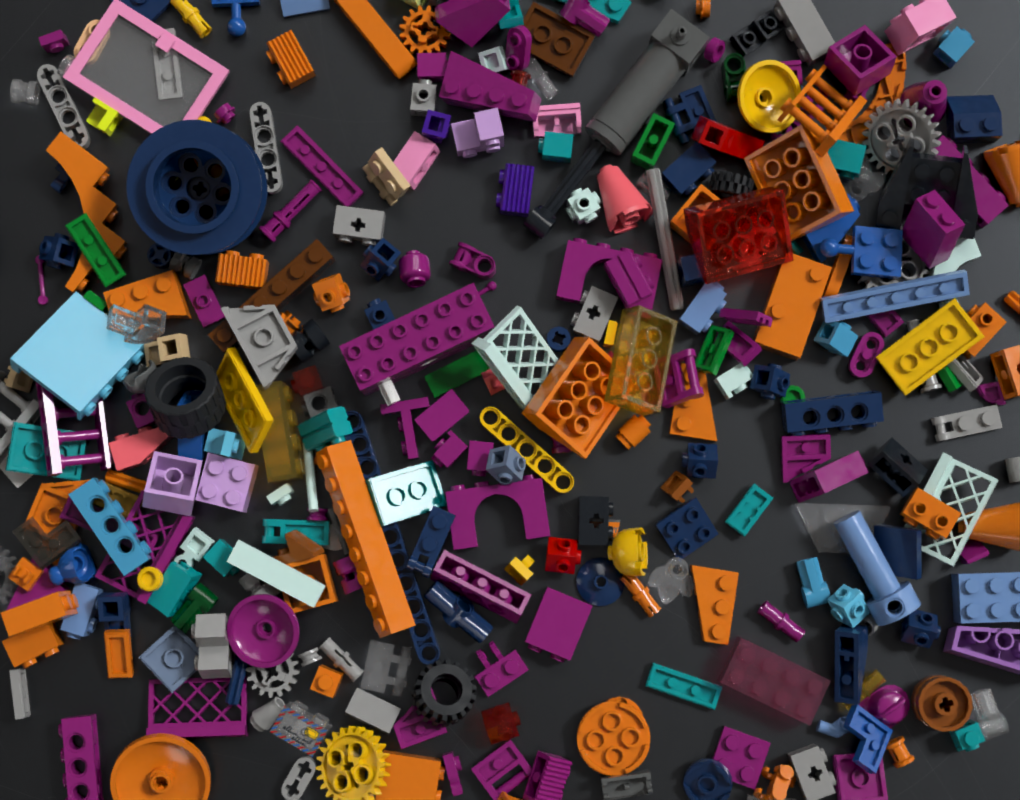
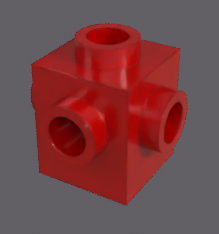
(562, 555)

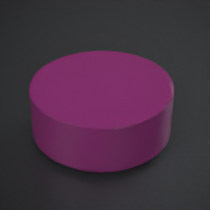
(714, 50)

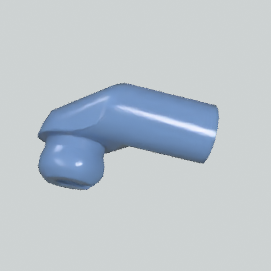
(832, 729)

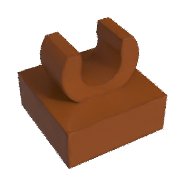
(677, 485)

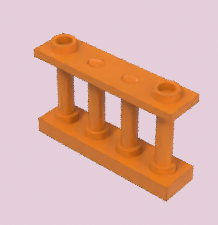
(834, 127)

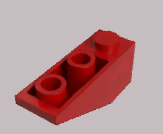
(725, 138)

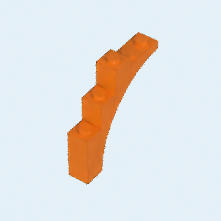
(86, 175)

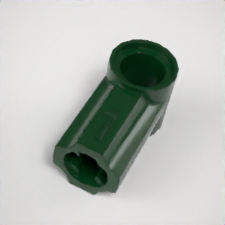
(198, 602)

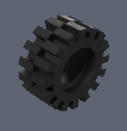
(729, 184)

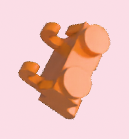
(778, 783)

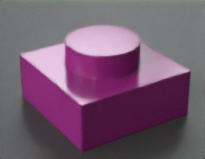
(54, 41)

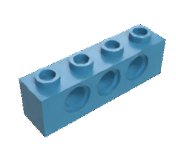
(83, 499)

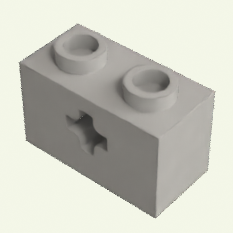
(348, 217)
(603, 303)
(811, 787)

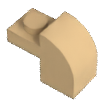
(166, 349)

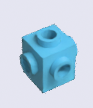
(848, 605)

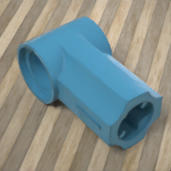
(814, 588)

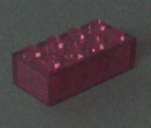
(773, 680)

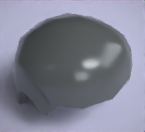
(136, 381)

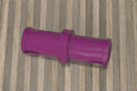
(781, 621)

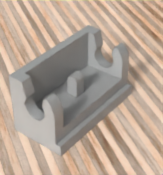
(372, 711)

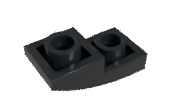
(756, 34)

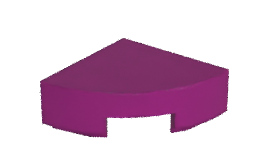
(991, 393)

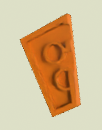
(694, 416)
(715, 600)

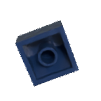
(973, 119)

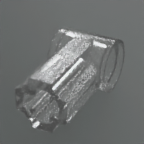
(989, 718)

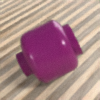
(414, 269)

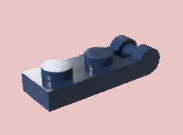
(431, 540)

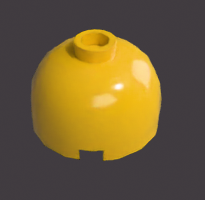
(629, 552)

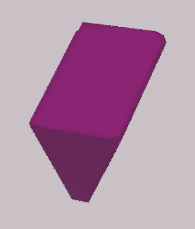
(972, 552)

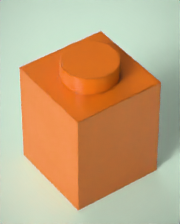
(327, 681)

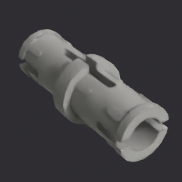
(341, 659)

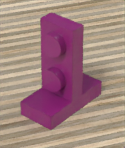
(405, 422)

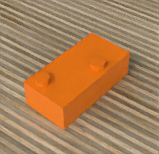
(792, 306)

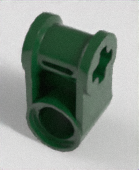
(732, 78)

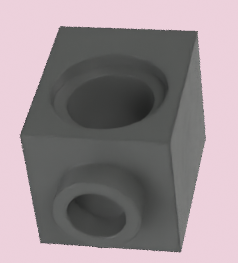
(326, 393)

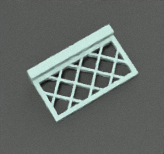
(503, 369)
(937, 485)

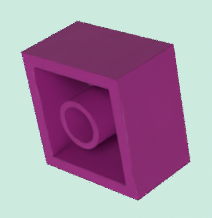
(859, 60)

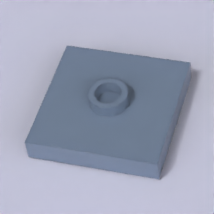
(171, 658)

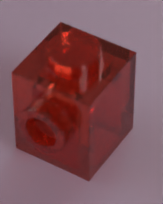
(307, 380)

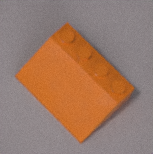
(809, 181)
(572, 398)

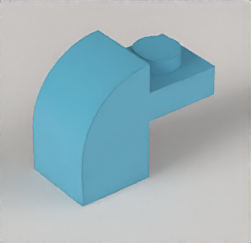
(225, 443)

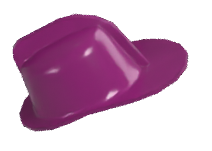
(887, 704)

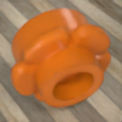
(703, 8)

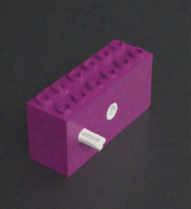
(416, 341)

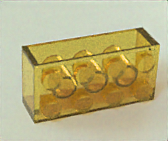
(641, 360)
(281, 442)

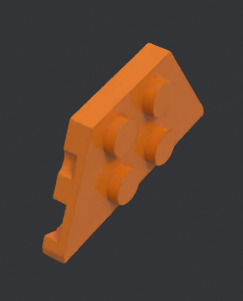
(50, 503)

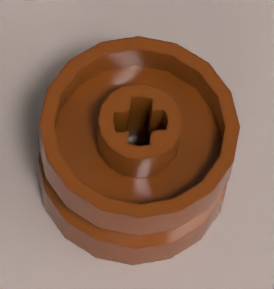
(956, 703)

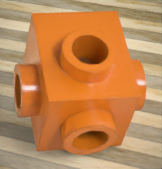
(331, 293)

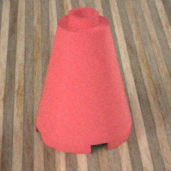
(621, 200)

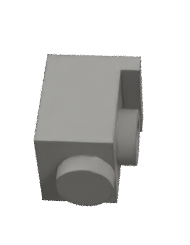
(420, 106)

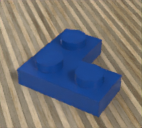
(873, 737)

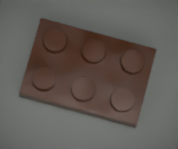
(556, 39)

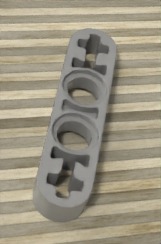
(63, 107)
(269, 147)

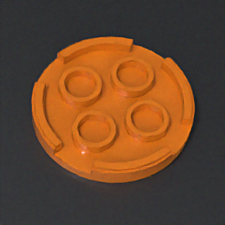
(613, 738)

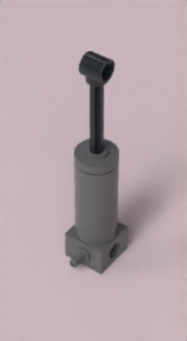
(670, 53)

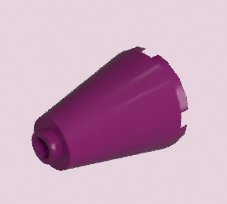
(929, 94)

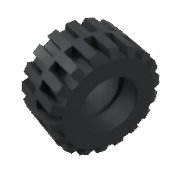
(430, 707)

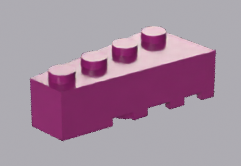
(482, 89)

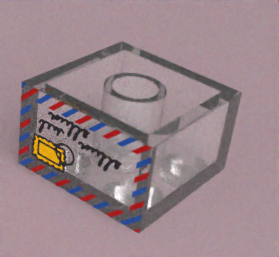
(301, 727)

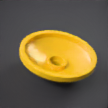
(775, 84)

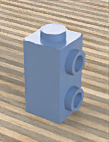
(705, 303)
(85, 621)

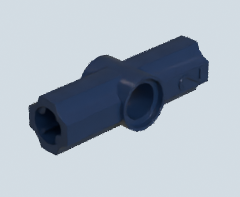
(458, 611)

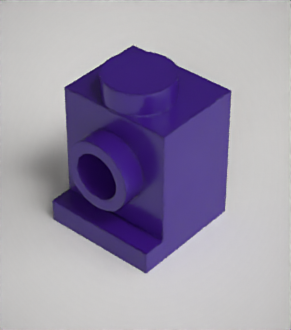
(436, 126)

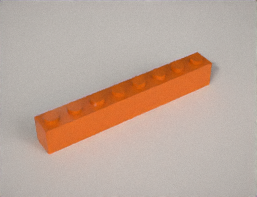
(365, 538)

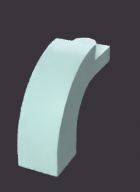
(963, 252)

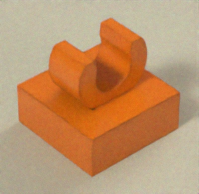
(26, 574)

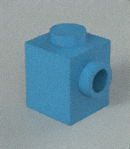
(953, 46)
(836, 337)

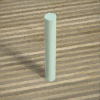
(310, 480)

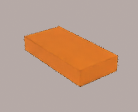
(118, 653)

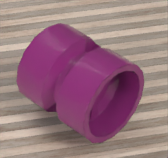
(344, 568)

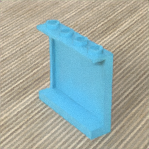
(77, 355)

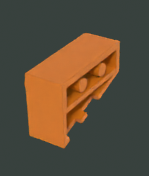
(158, 291)

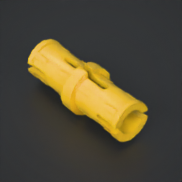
(192, 17)

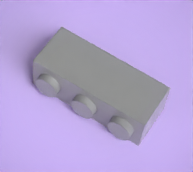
(805, 29)

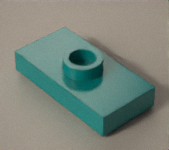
(748, 510)

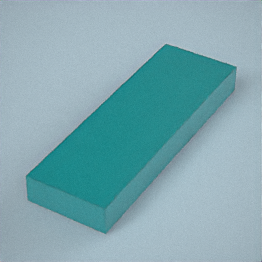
(683, 686)

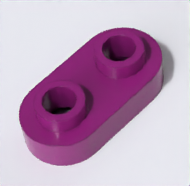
(518, 50)
(866, 355)

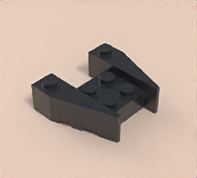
(922, 173)

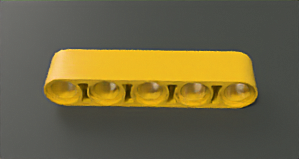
(520, 439)

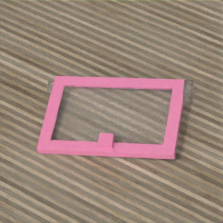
(143, 70)

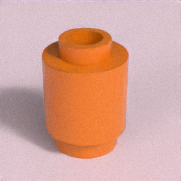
(633, 431)

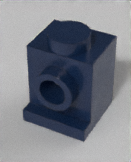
(377, 306)

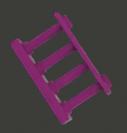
(54, 438)

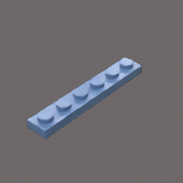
(895, 296)

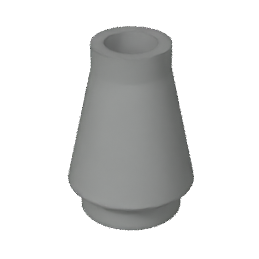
(266, 715)

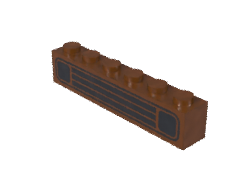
(280, 288)

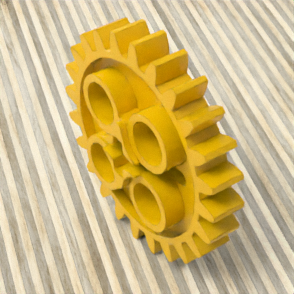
(371, 759)

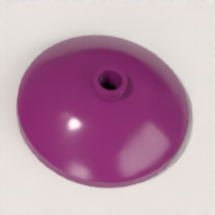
(250, 637)

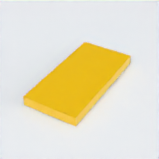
(929, 347)
(244, 401)

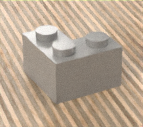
(213, 645)

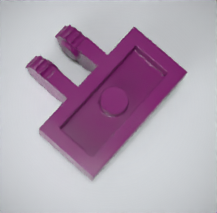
(501, 672)

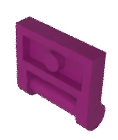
(675, 388)
(497, 765)

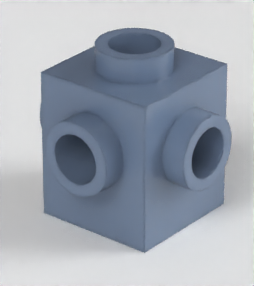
(506, 465)

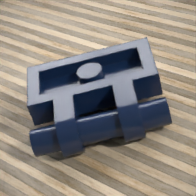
(695, 105)

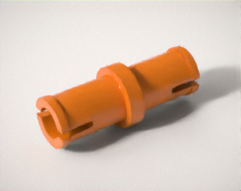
(641, 594)

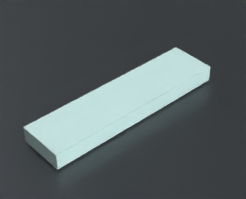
(276, 573)

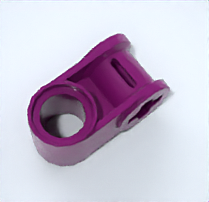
(468, 260)

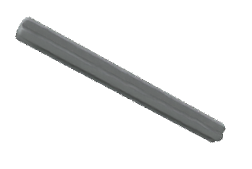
(665, 239)

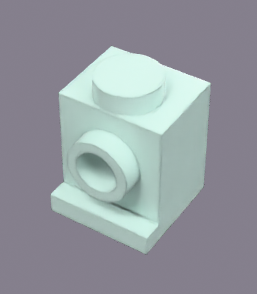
(733, 380)

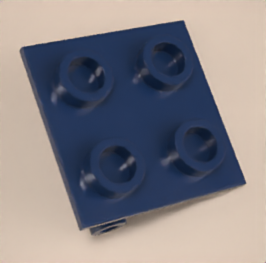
(687, 528)

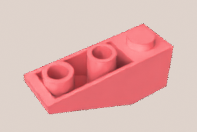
(137, 449)

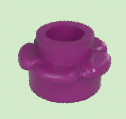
(225, 113)

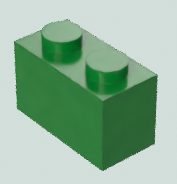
(652, 142)

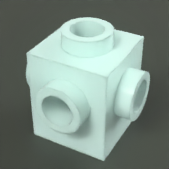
(583, 214)

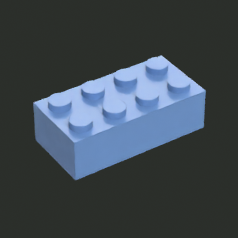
(986, 597)

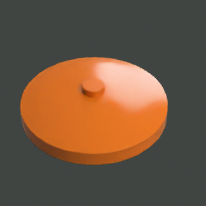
(160, 769)

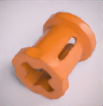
(899, 752)

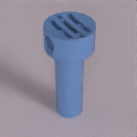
(876, 571)

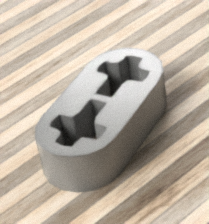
(294, 774)

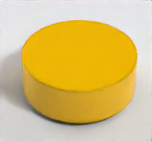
(150, 579)

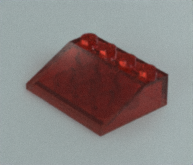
(740, 234)

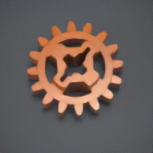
(415, 29)

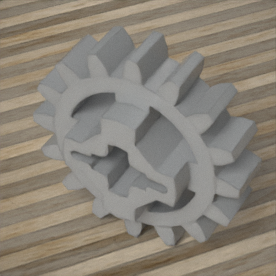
(282, 675)

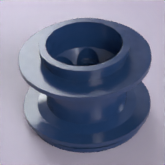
(156, 203)

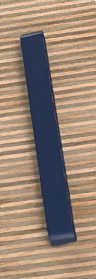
(397, 547)

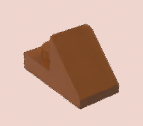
(298, 549)

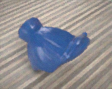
(73, 567)

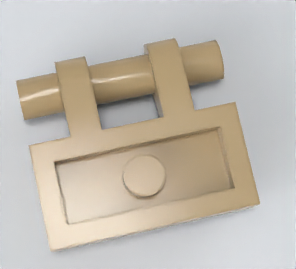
(386, 177)

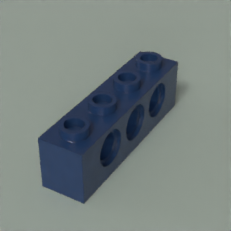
(794, 410)

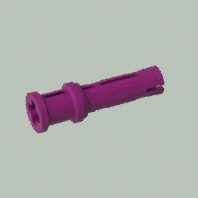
(282, 218)

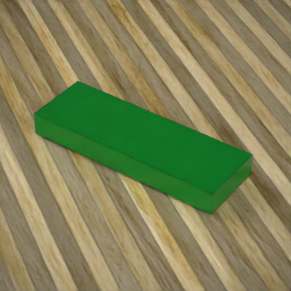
(95, 250)
(456, 373)

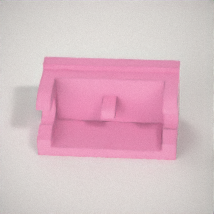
(558, 119)
(416, 158)

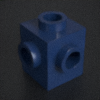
(58, 251)
(380, 259)
(770, 381)
(700, 460)
(920, 628)

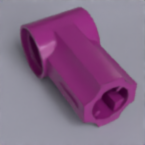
(585, 15)

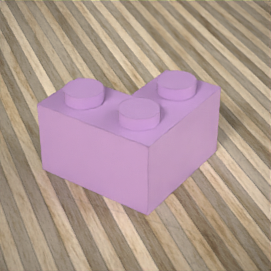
(479, 134)

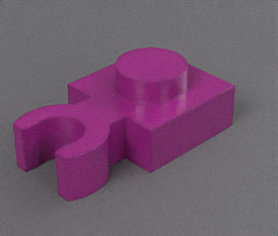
(452, 766)

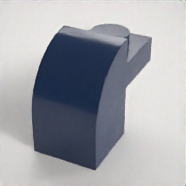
(114, 610)

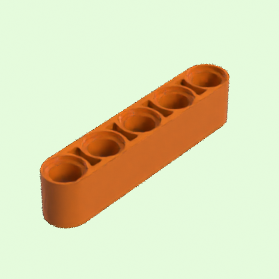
(378, 36)

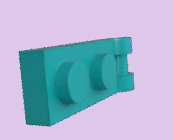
(315, 530)

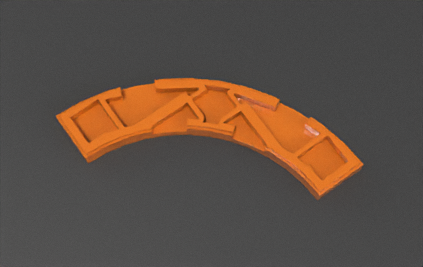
(889, 89)

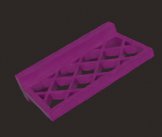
(163, 557)
(202, 729)

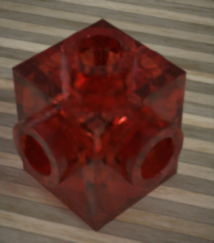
(501, 723)

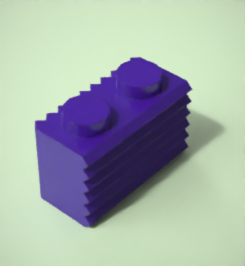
(516, 191)

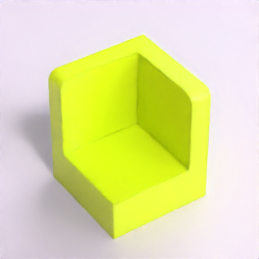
(104, 117)

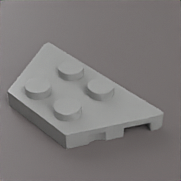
(262, 338)

